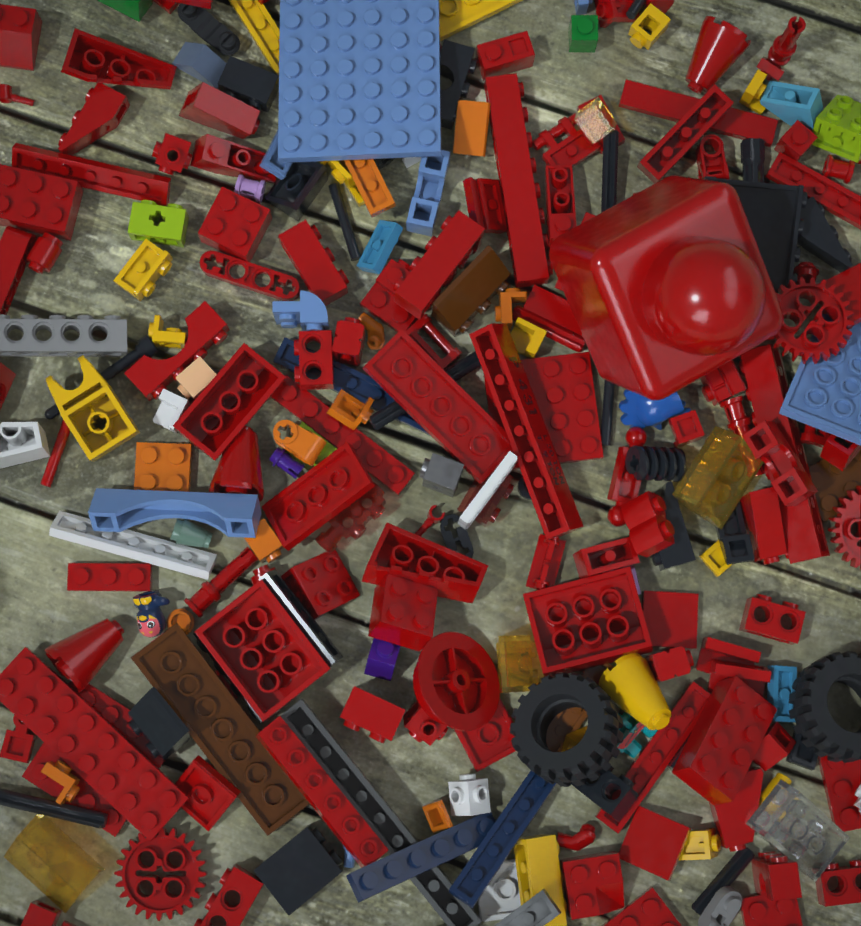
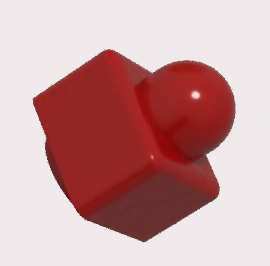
(667, 285)

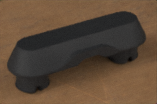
(209, 29)

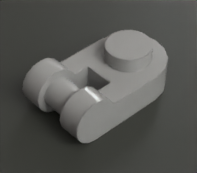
(724, 905)

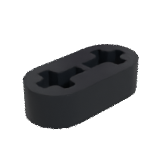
(462, 534)

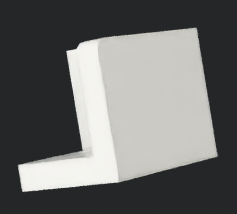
(170, 409)

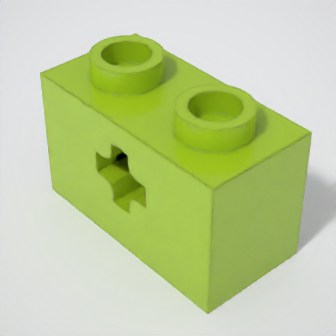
(169, 232)

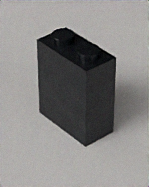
(299, 869)

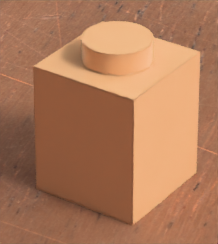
(195, 378)

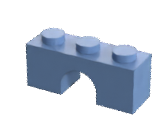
(428, 194)

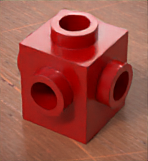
(181, 148)
(421, 726)

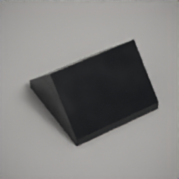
(298, 188)

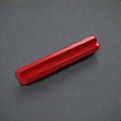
(553, 330)

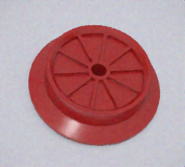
(456, 682)

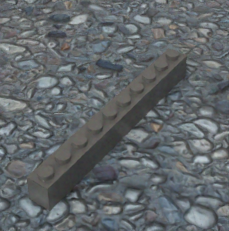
(374, 810)

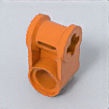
(303, 443)

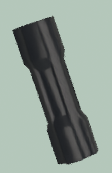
(753, 159)

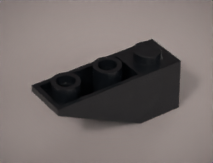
(821, 238)

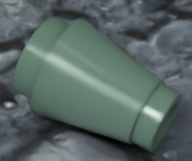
(190, 534)

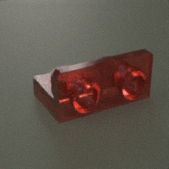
(490, 510)

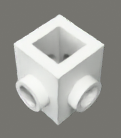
(469, 796)

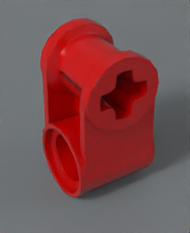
(711, 164)

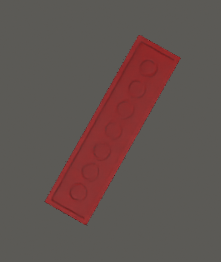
(89, 744)

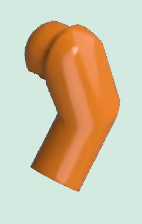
(374, 331)

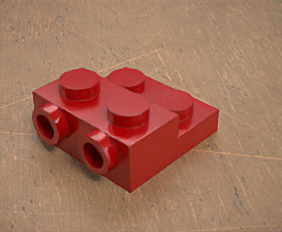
(380, 297)

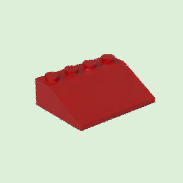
(587, 622)
(262, 650)

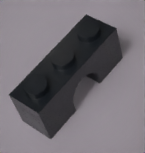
(456, 64)

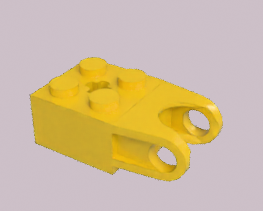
(85, 405)

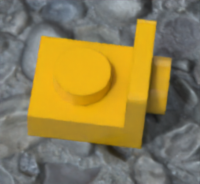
(754, 93)
(166, 339)
(701, 845)

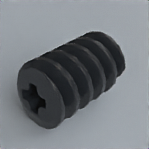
(656, 463)

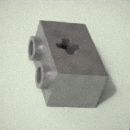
(441, 474)

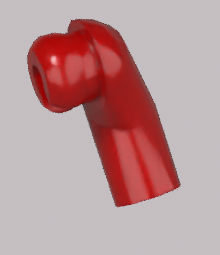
(579, 840)

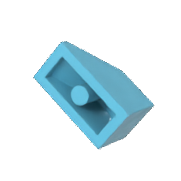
(793, 102)

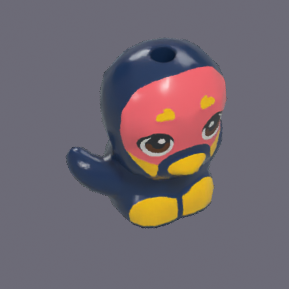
(150, 616)

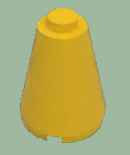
(636, 691)

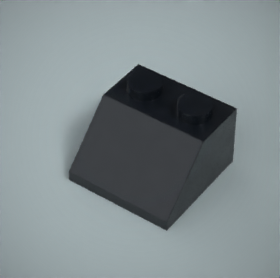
(158, 724)

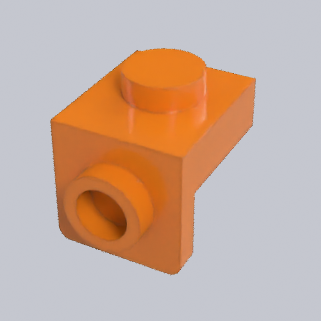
(503, 312)
(350, 410)
(61, 774)

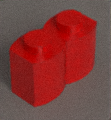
(648, 524)

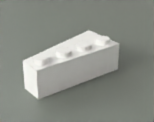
(22, 443)

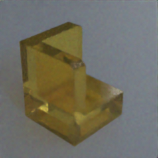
(595, 120)

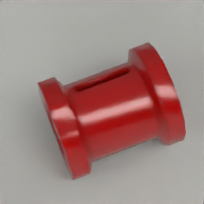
(838, 169)

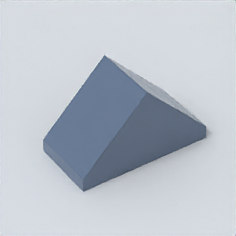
(200, 63)

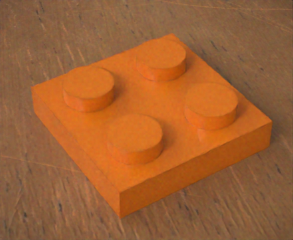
(163, 466)

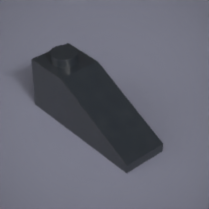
(681, 551)

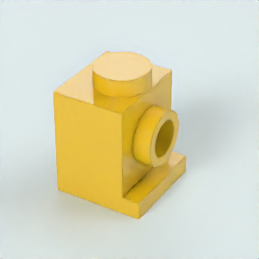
(651, 20)

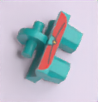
(631, 730)

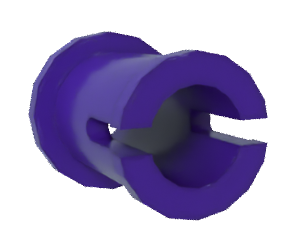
(286, 462)

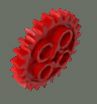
(829, 334)
(847, 515)
(161, 900)

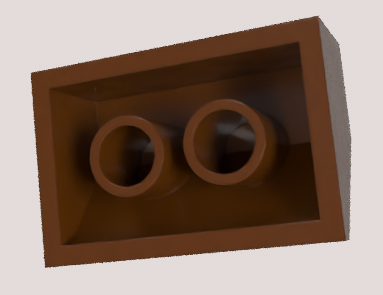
(471, 292)

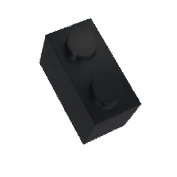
(249, 84)

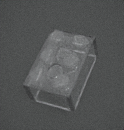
(798, 830)

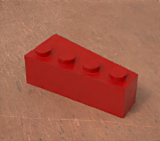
(426, 563)

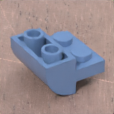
(308, 312)

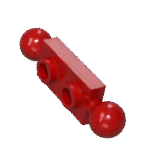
(624, 485)

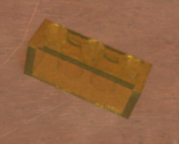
(718, 477)
(53, 862)

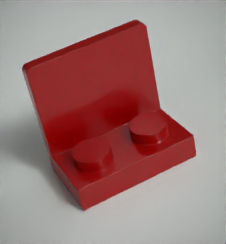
(321, 583)

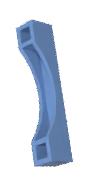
(122, 508)

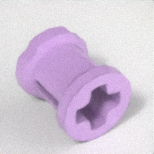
(250, 188)

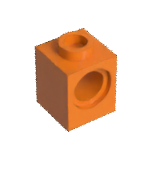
(266, 543)

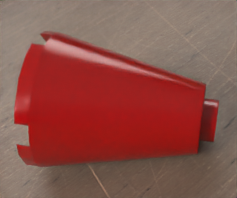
(714, 53)
(240, 467)
(85, 652)

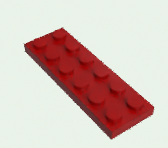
(439, 405)

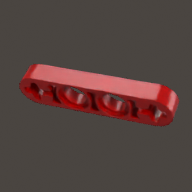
(251, 272)

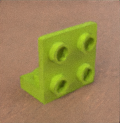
(840, 128)

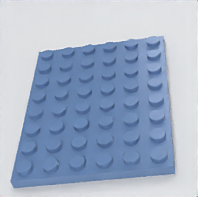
(359, 80)

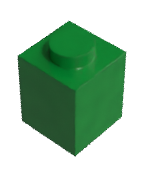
(583, 33)

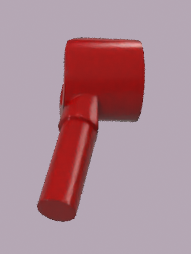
(7, 97)
(429, 521)

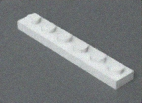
(134, 546)

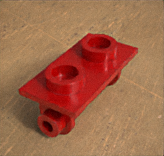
(545, 562)

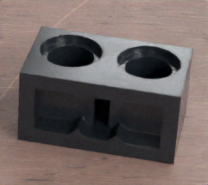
(603, 789)

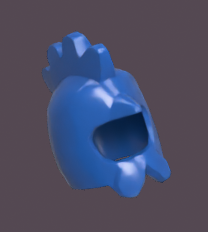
(645, 412)

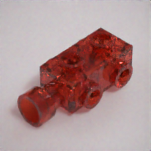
(360, 518)

